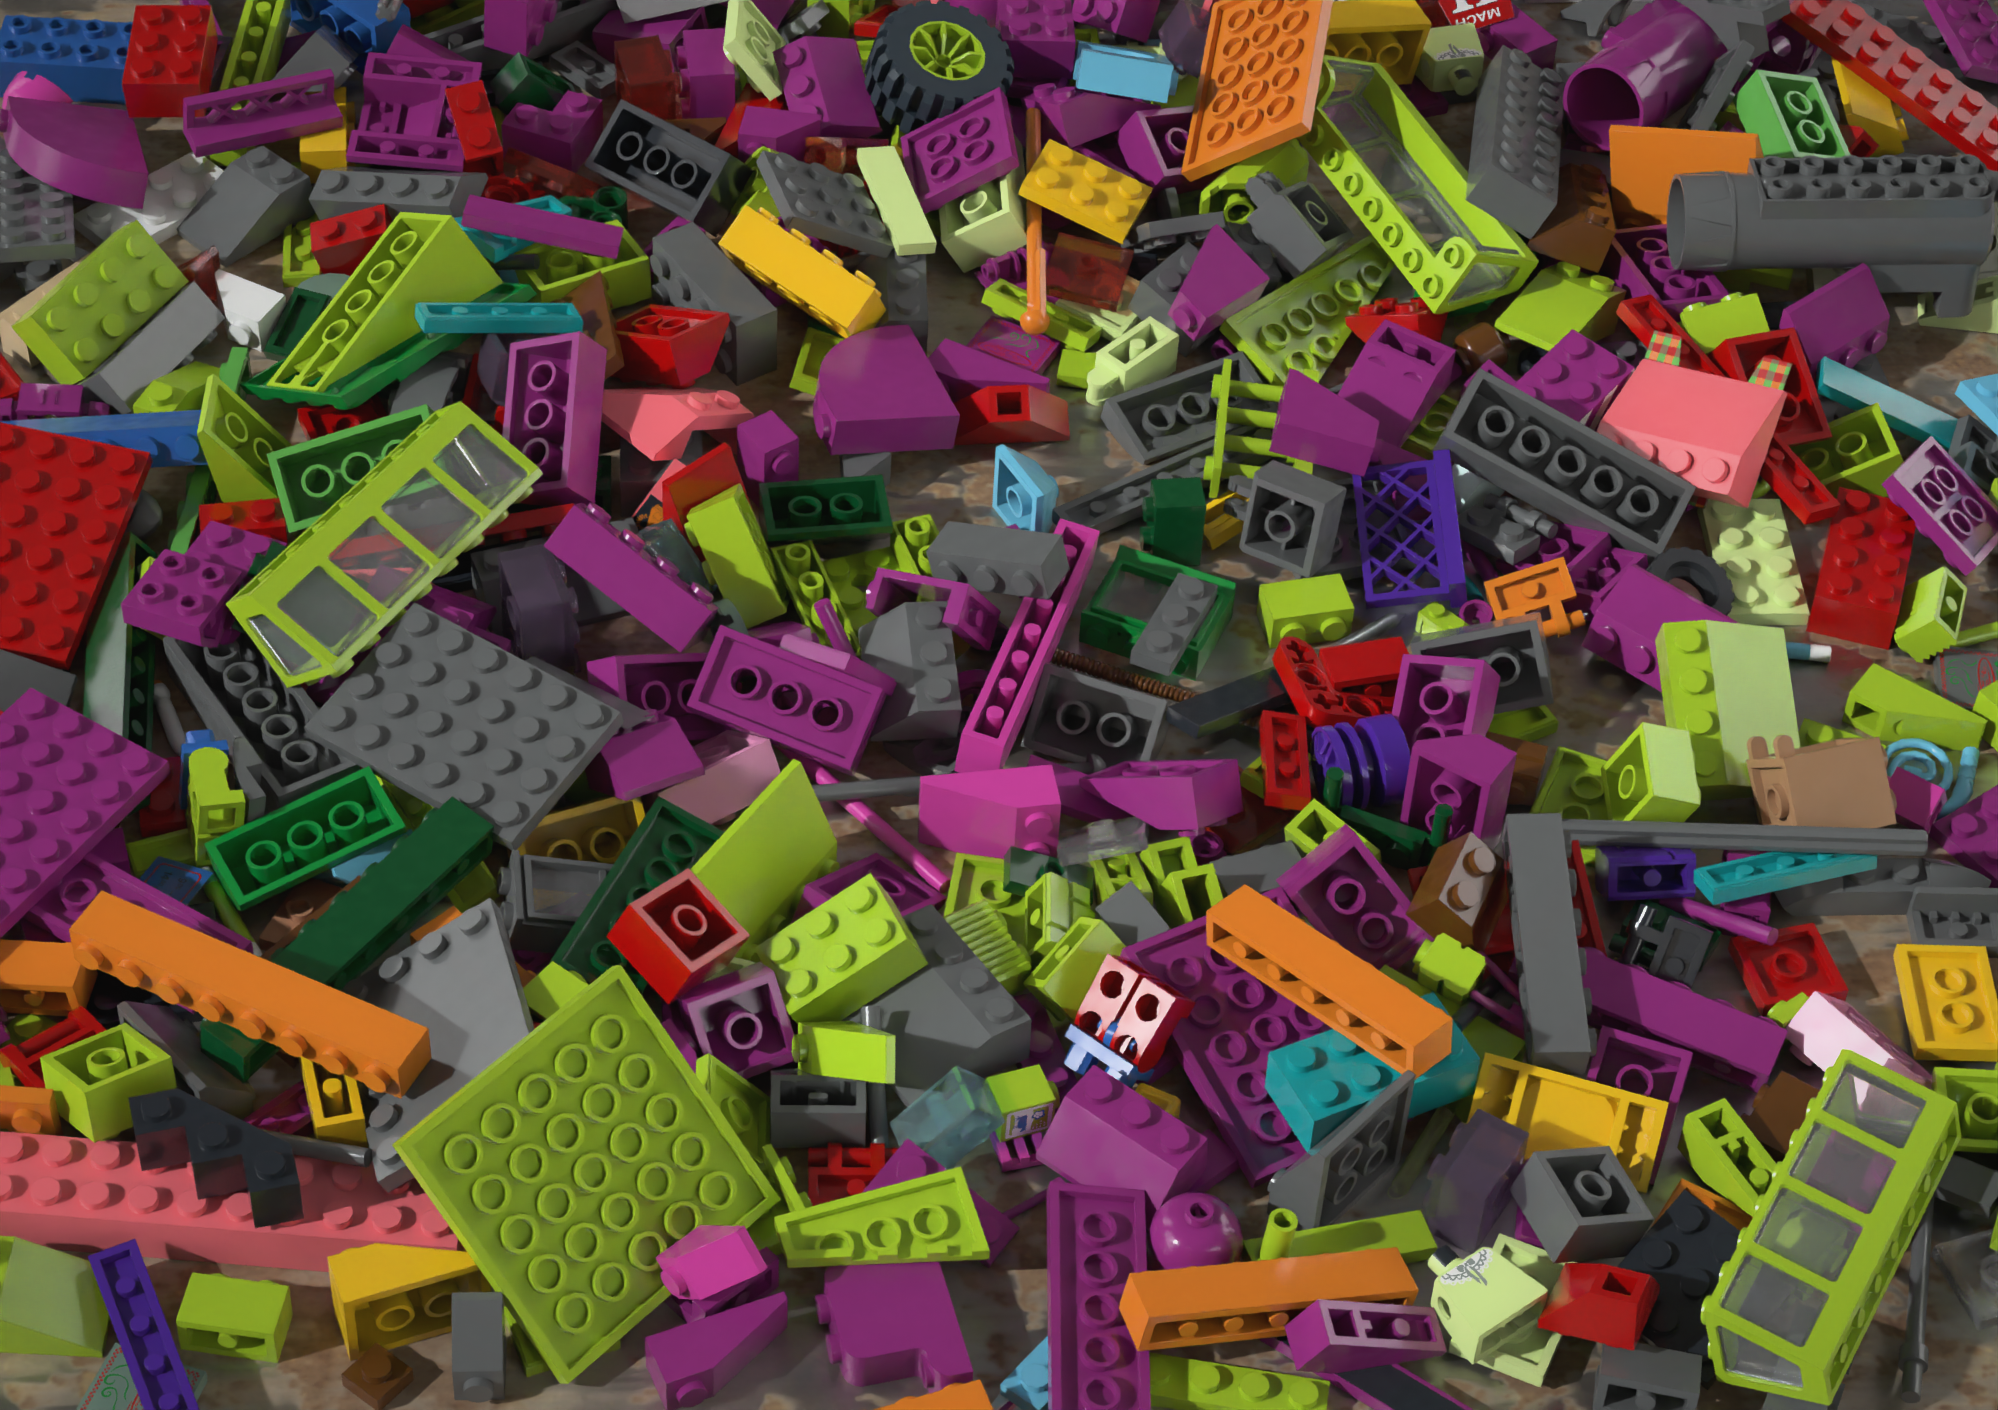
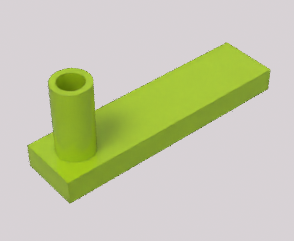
(1402, 1230)

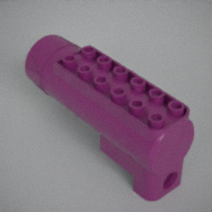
(1657, 66)

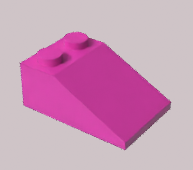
(991, 811)

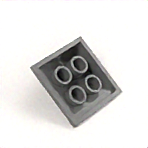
(1347, 1161)

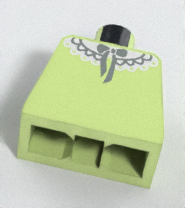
(1451, 59)
(1483, 1299)

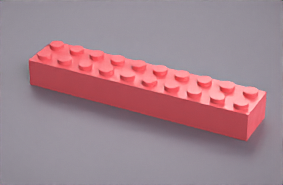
(97, 1197)

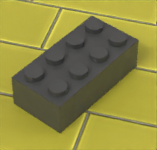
(698, 275)

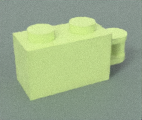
(1132, 361)

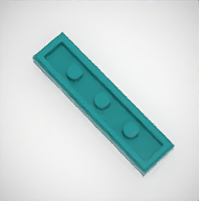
(498, 317)
(1899, 409)
(1775, 872)

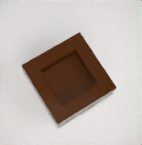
(377, 1377)

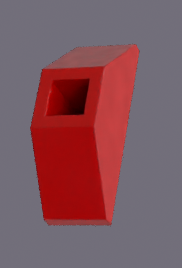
(1011, 416)

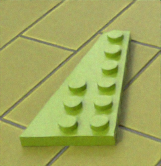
(1305, 319)

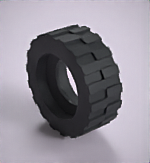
(1698, 571)

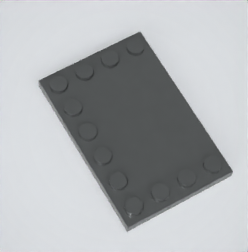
(475, 1007)

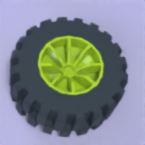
(934, 62)

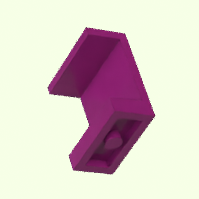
(966, 612)

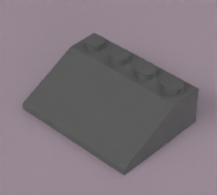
(948, 1013)

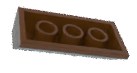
(1581, 222)

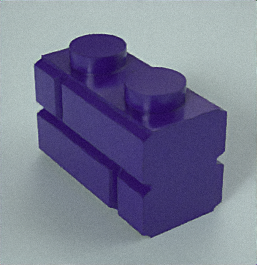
(1644, 872)

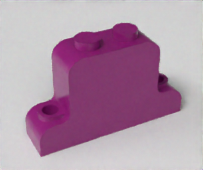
(893, 1325)

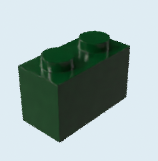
(1174, 520)

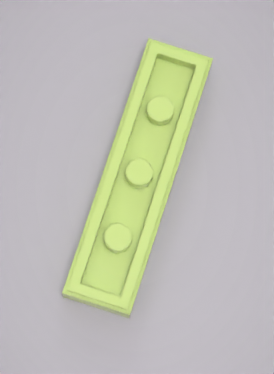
(896, 200)

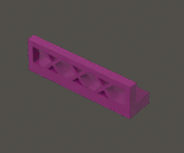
(261, 120)

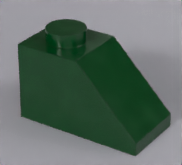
(528, 84)

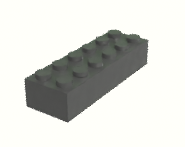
(1563, 466)
(244, 697)

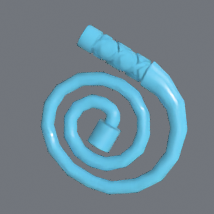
(1966, 774)

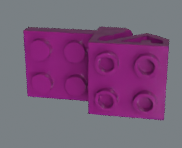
(189, 591)

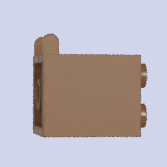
(1821, 783)

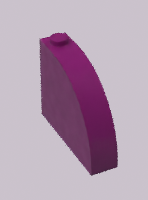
(77, 149)
(882, 396)

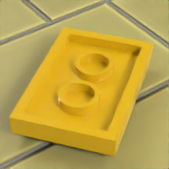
(1085, 191)
(1948, 1001)

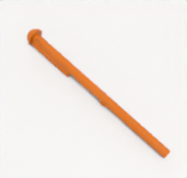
(1035, 319)

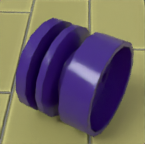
(1371, 756)

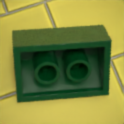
(824, 510)

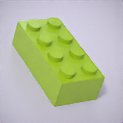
(100, 304)

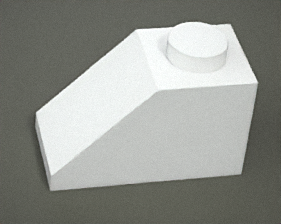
(248, 309)

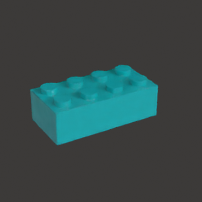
(1331, 1078)

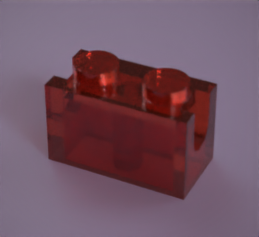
(838, 152)

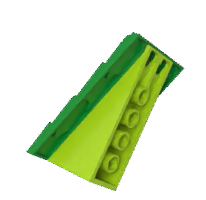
(370, 324)

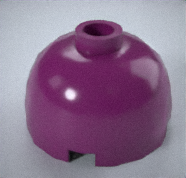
(1194, 1232)

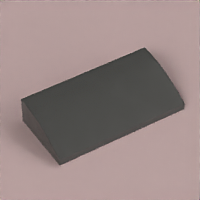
(1176, 410)

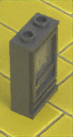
(545, 898)

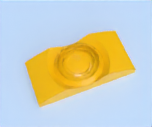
(1572, 1113)

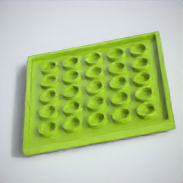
(582, 1169)

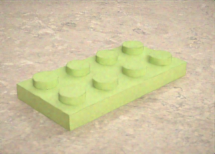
(1758, 560)

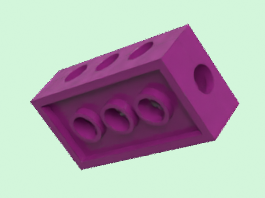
(777, 672)

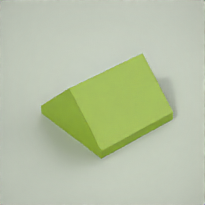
(1976, 1104)

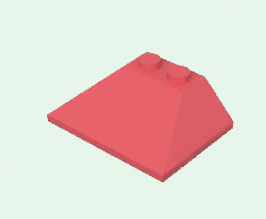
(663, 418)

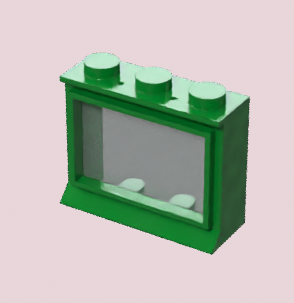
(1132, 595)

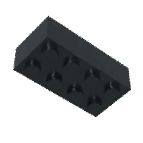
(668, 167)

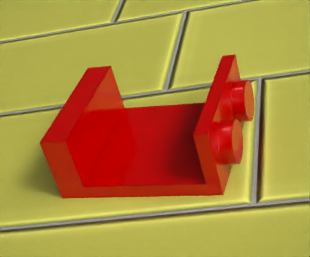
(476, 128)

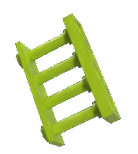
(1223, 388)

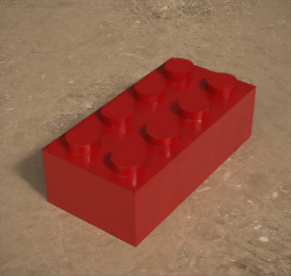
(1862, 570)

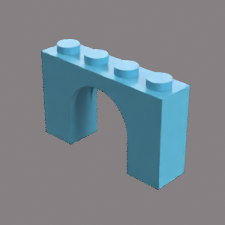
(1124, 72)

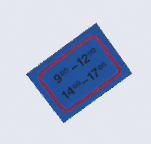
(175, 878)

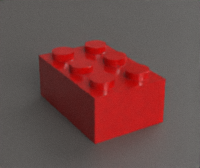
(168, 59)

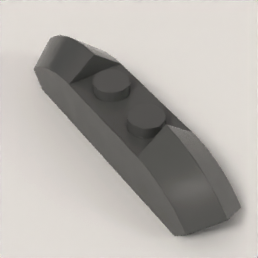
(1877, 890)

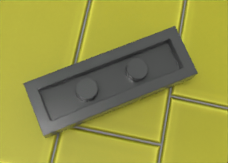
(1173, 624)

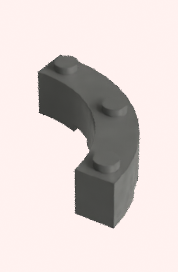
(433, 384)

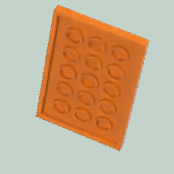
(1255, 80)

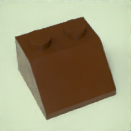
(1461, 893)

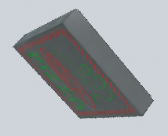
(1963, 673)

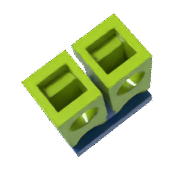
(206, 793)

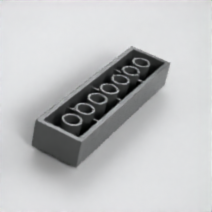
(1516, 142)

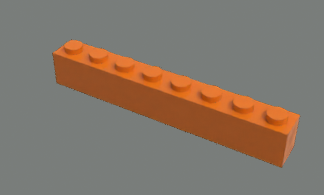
(251, 994)

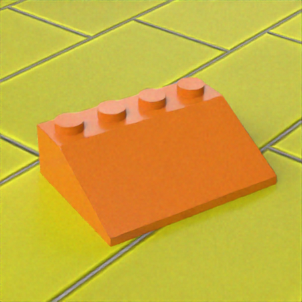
(1649, 157)

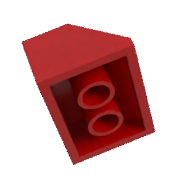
(669, 344)

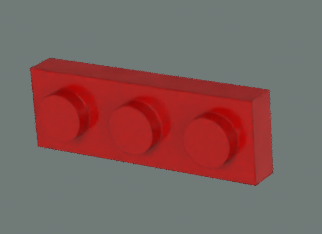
(1284, 760)

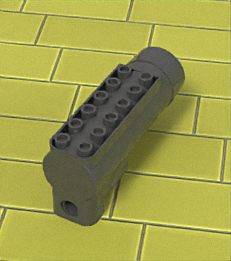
(1907, 218)

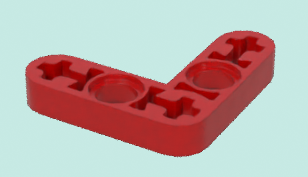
(1313, 691)

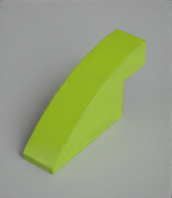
(1179, 885)

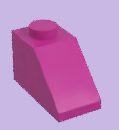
(709, 1261)

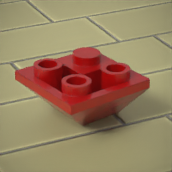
(1411, 315)
(1600, 1304)

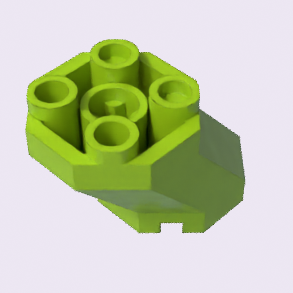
(1228, 191)

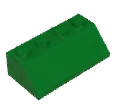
(304, 838)

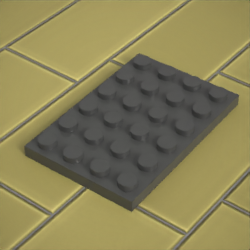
(464, 722)

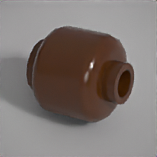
(1478, 345)

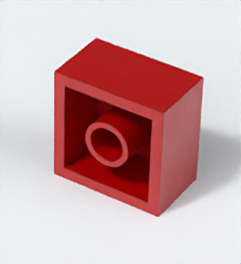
(678, 936)

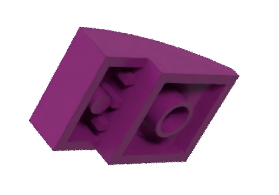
(1590, 561)

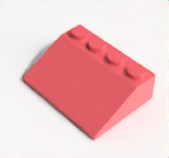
(1697, 427)

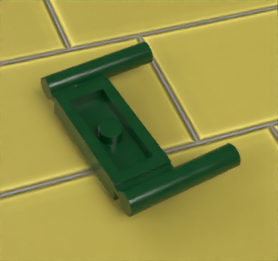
(1398, 843)

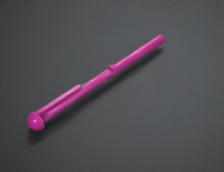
(875, 824)

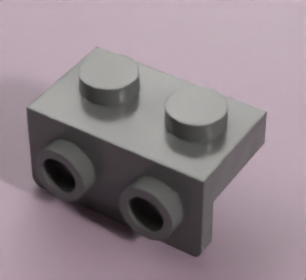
(1954, 917)

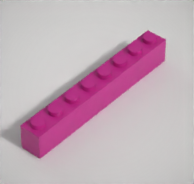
(1021, 659)

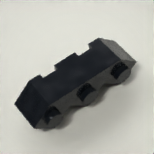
(222, 1150)

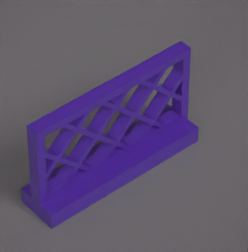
(1445, 536)

